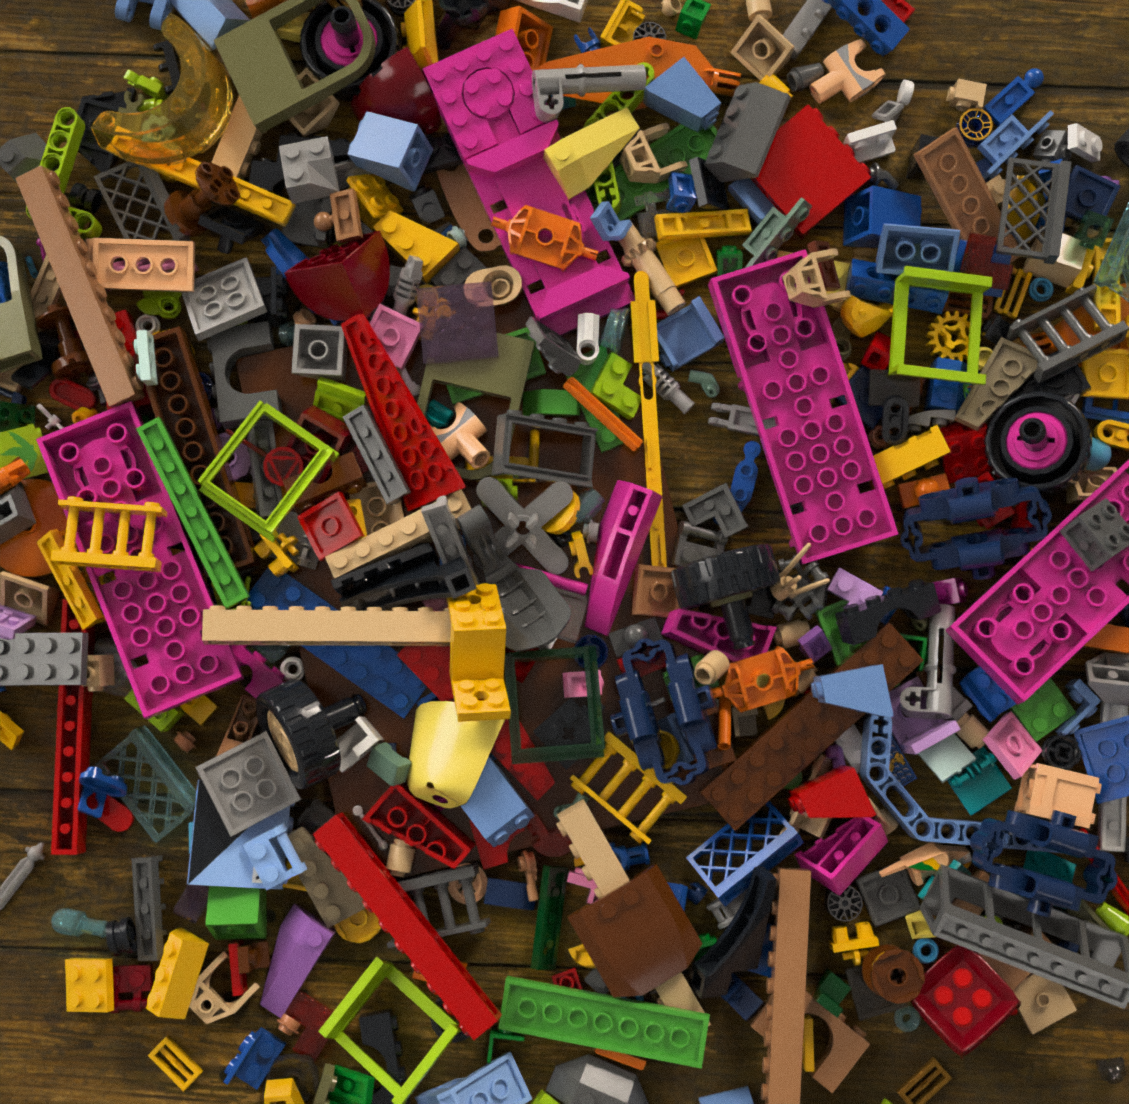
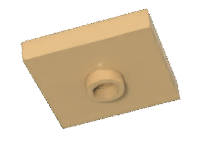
(1042, 1002)

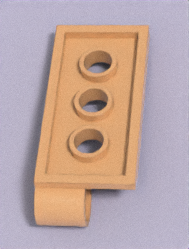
(105, 250)

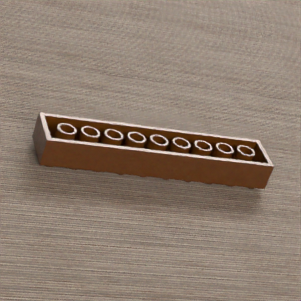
(190, 423)
(801, 734)

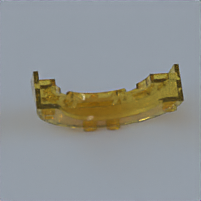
(183, 123)

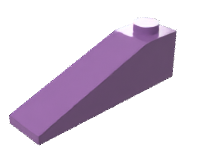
(296, 952)

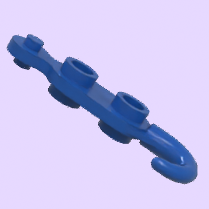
(745, 476)

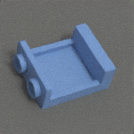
(687, 335)

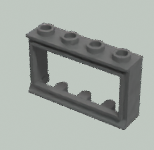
(503, 441)

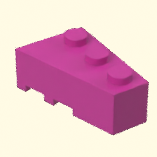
(844, 854)

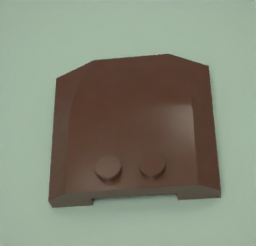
(637, 934)

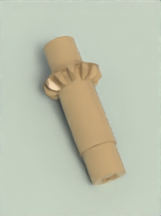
(641, 256)

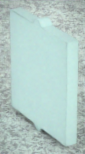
(947, 757)

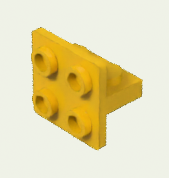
(373, 198)

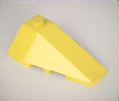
(588, 152)

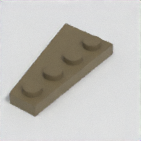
(1005, 373)
(323, 882)

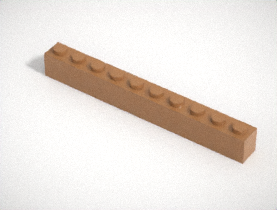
(80, 286)
(786, 987)

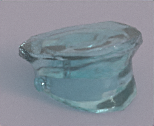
(614, 330)

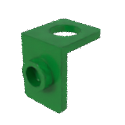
(921, 643)
(502, 1034)

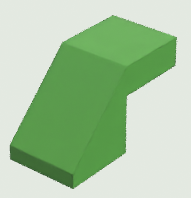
(550, 402)

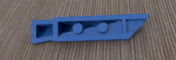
(285, 255)

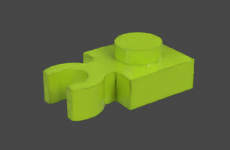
(151, 87)

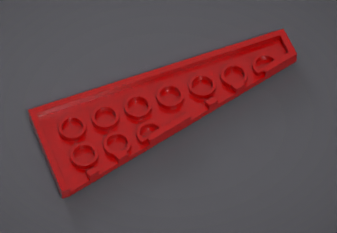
(400, 419)
(432, 667)

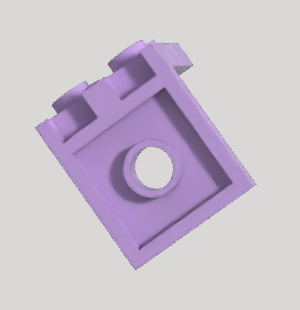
(917, 733)

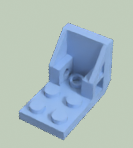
(490, 1084)

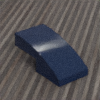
(508, 894)
(742, 998)

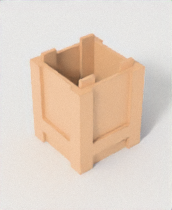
(1058, 789)

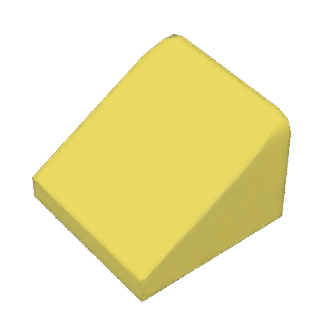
(918, 926)

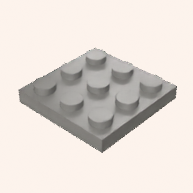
(224, 299)
(248, 783)

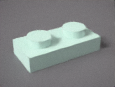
(147, 364)

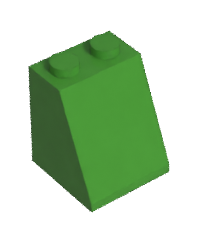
(236, 913)

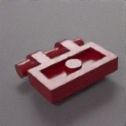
(134, 979)

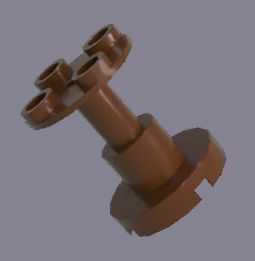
(186, 207)
(71, 349)
(893, 973)

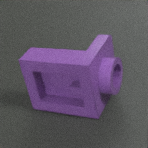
(814, 644)

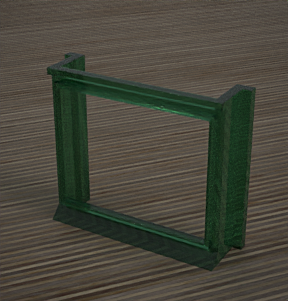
(556, 753)

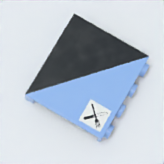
(222, 859)

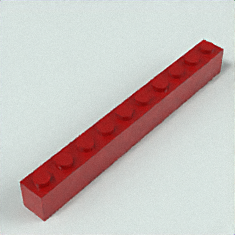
(72, 753)
(407, 926)

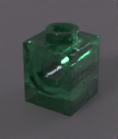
(1104, 224)

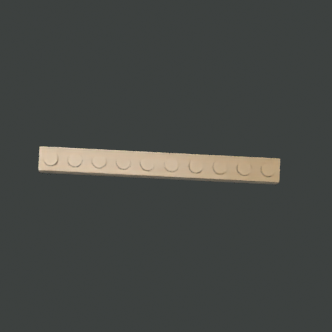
(326, 626)
(608, 875)

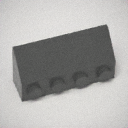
(746, 132)

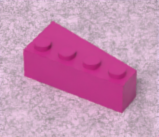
(710, 633)

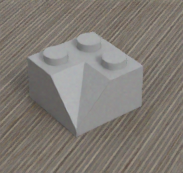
(309, 169)
(320, 352)

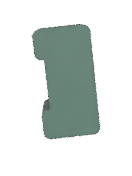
(388, 764)

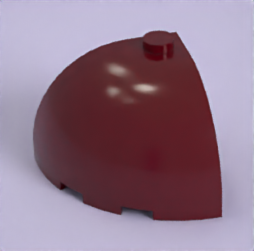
(399, 93)
(343, 278)

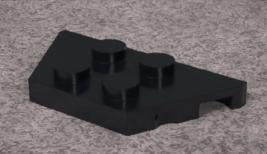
(89, 109)

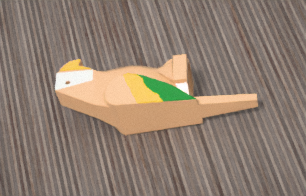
(927, 860)

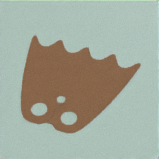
(468, 207)

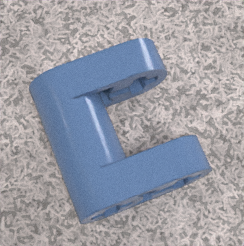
(161, 8)

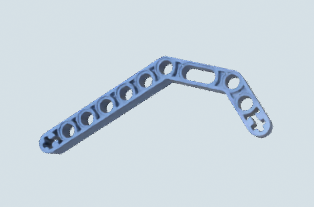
(915, 814)

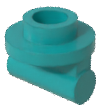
(438, 414)

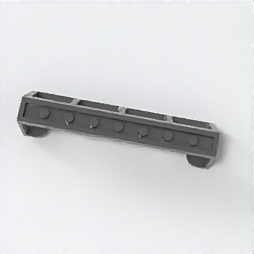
(1085, 973)

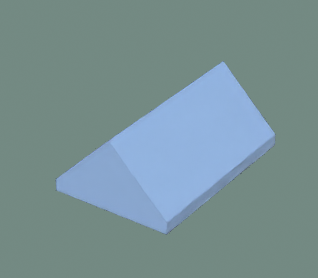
(210, 17)

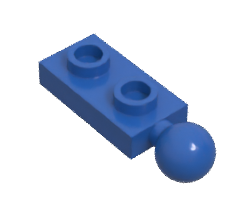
(1013, 96)

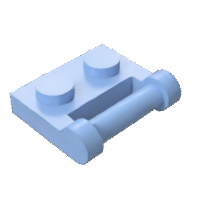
(268, 860)

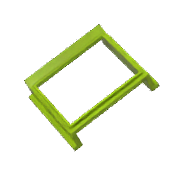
(944, 281)
(268, 527)
(356, 999)

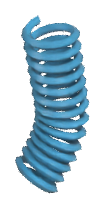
(31, 267)

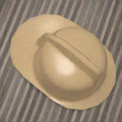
(505, 282)

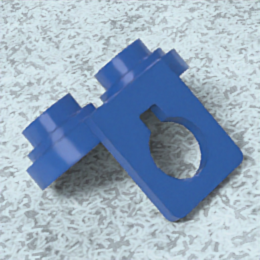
(95, 782)

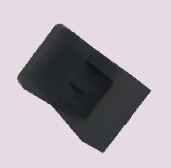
(426, 205)

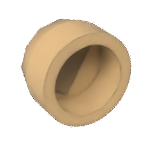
(671, 7)

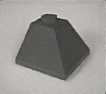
(22, 155)

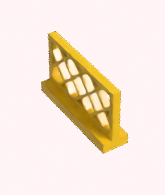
(72, 582)

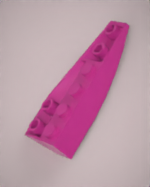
(618, 550)

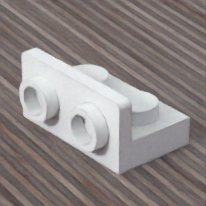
(872, 141)

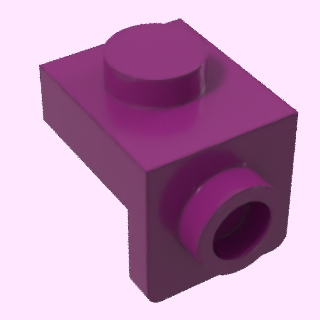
(951, 591)

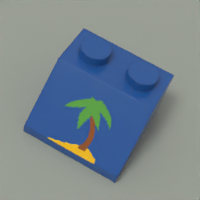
(946, 394)

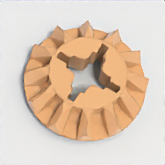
(479, 885)

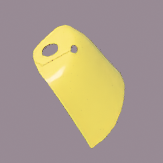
(448, 753)

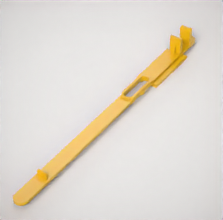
(646, 351)

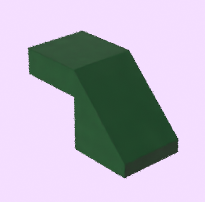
(831, 992)

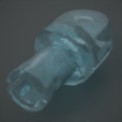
(75, 923)

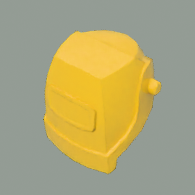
(864, 317)

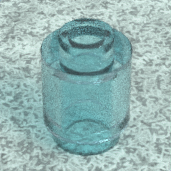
(590, 505)

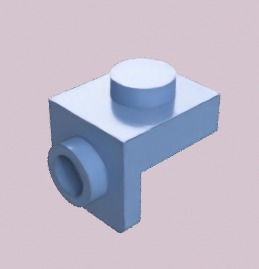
(608, 224)

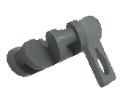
(818, 595)

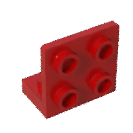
(967, 452)

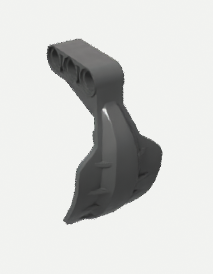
(528, 600)

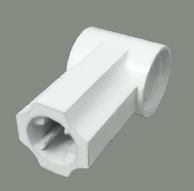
(587, 336)

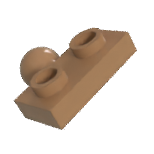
(344, 217)

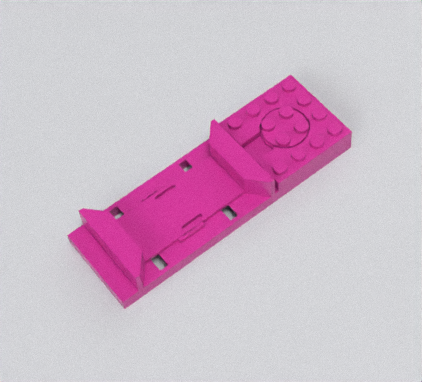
(494, 126)
(791, 373)
(1046, 605)
(144, 609)

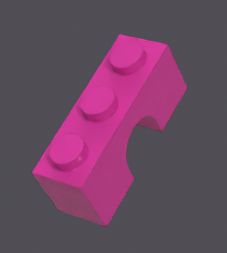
(263, 676)

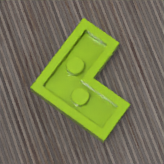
(610, 388)

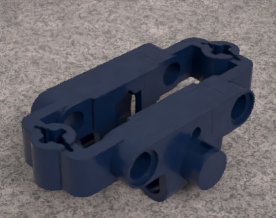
(972, 502)
(639, 717)
(1042, 888)

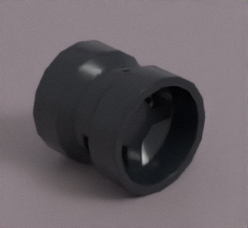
(83, 197)

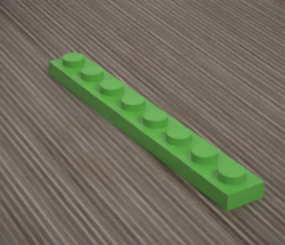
(193, 513)

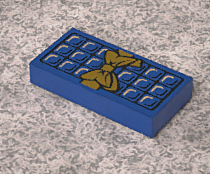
(898, 764)

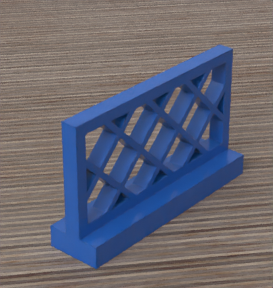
(769, 856)

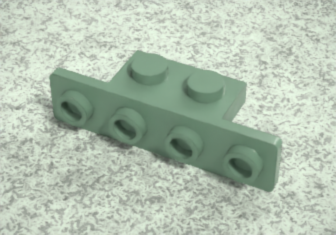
(773, 231)

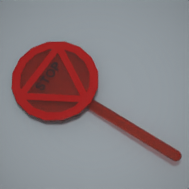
(278, 463)

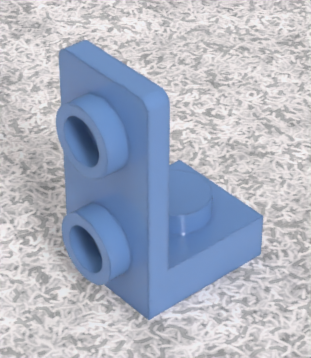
(1080, 694)

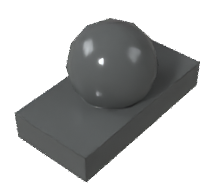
(627, 637)

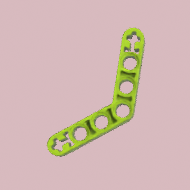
(616, 103)

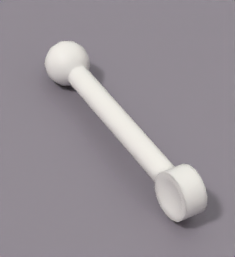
(358, 811)

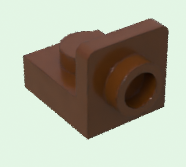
(253, 956)

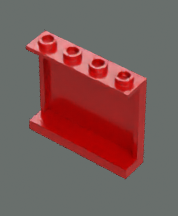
(810, 164)

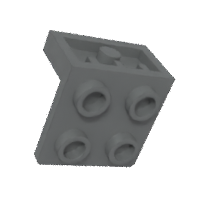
(301, 226)
(1097, 534)

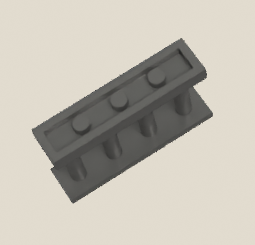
(1068, 355)
(441, 880)

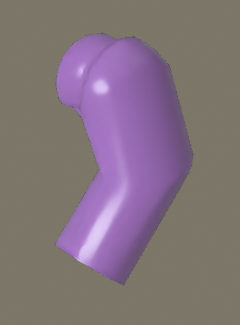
(836, 753)

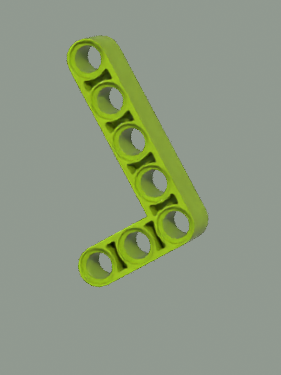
(65, 157)

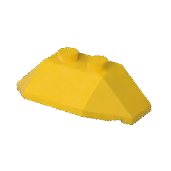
(421, 32)

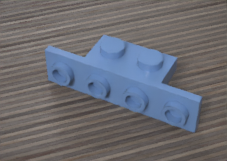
(1007, 140)

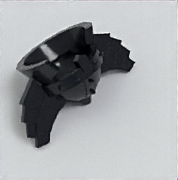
(464, 14)

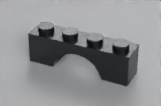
(861, 621)
(379, 1031)

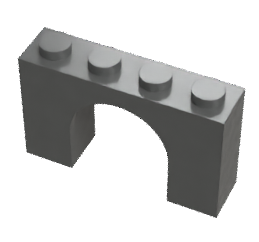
(226, 349)

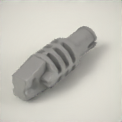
(407, 284)
(667, 387)

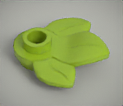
(156, 302)

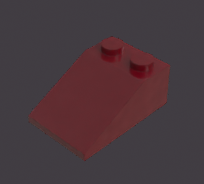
(325, 428)

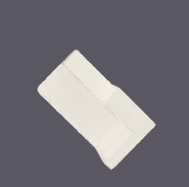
(357, 742)

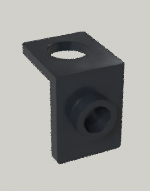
(994, 328)

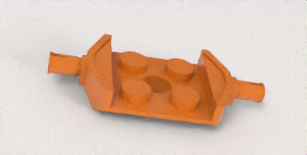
(559, 252)
(740, 680)

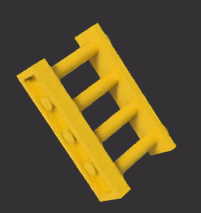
(118, 559)
(650, 780)

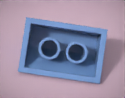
(916, 247)

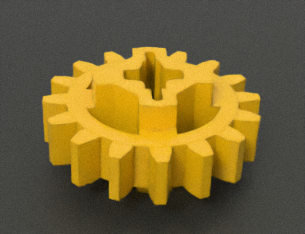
(943, 333)

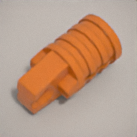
(12, 475)

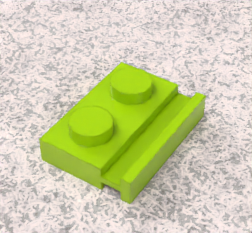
(337, 398)

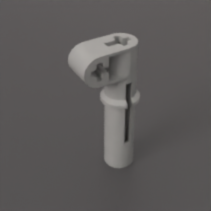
(581, 81)
(937, 694)

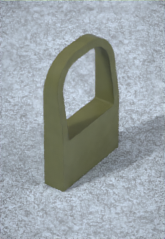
(266, 73)
(17, 321)
(497, 377)

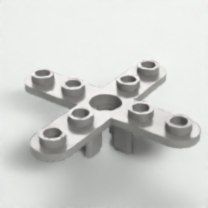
(534, 514)

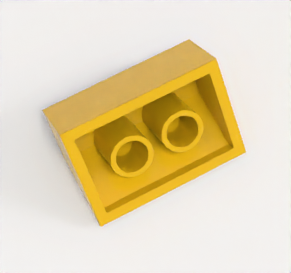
(177, 974)

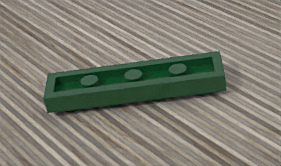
(549, 917)

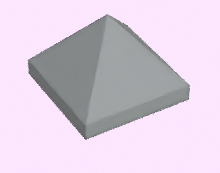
(888, 111)

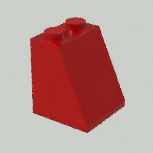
(832, 796)

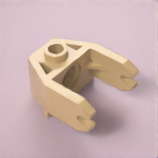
(640, 162)
(812, 293)
(219, 1007)

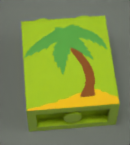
(22, 444)

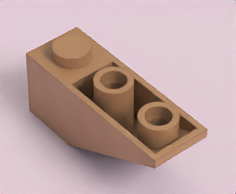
(242, 726)

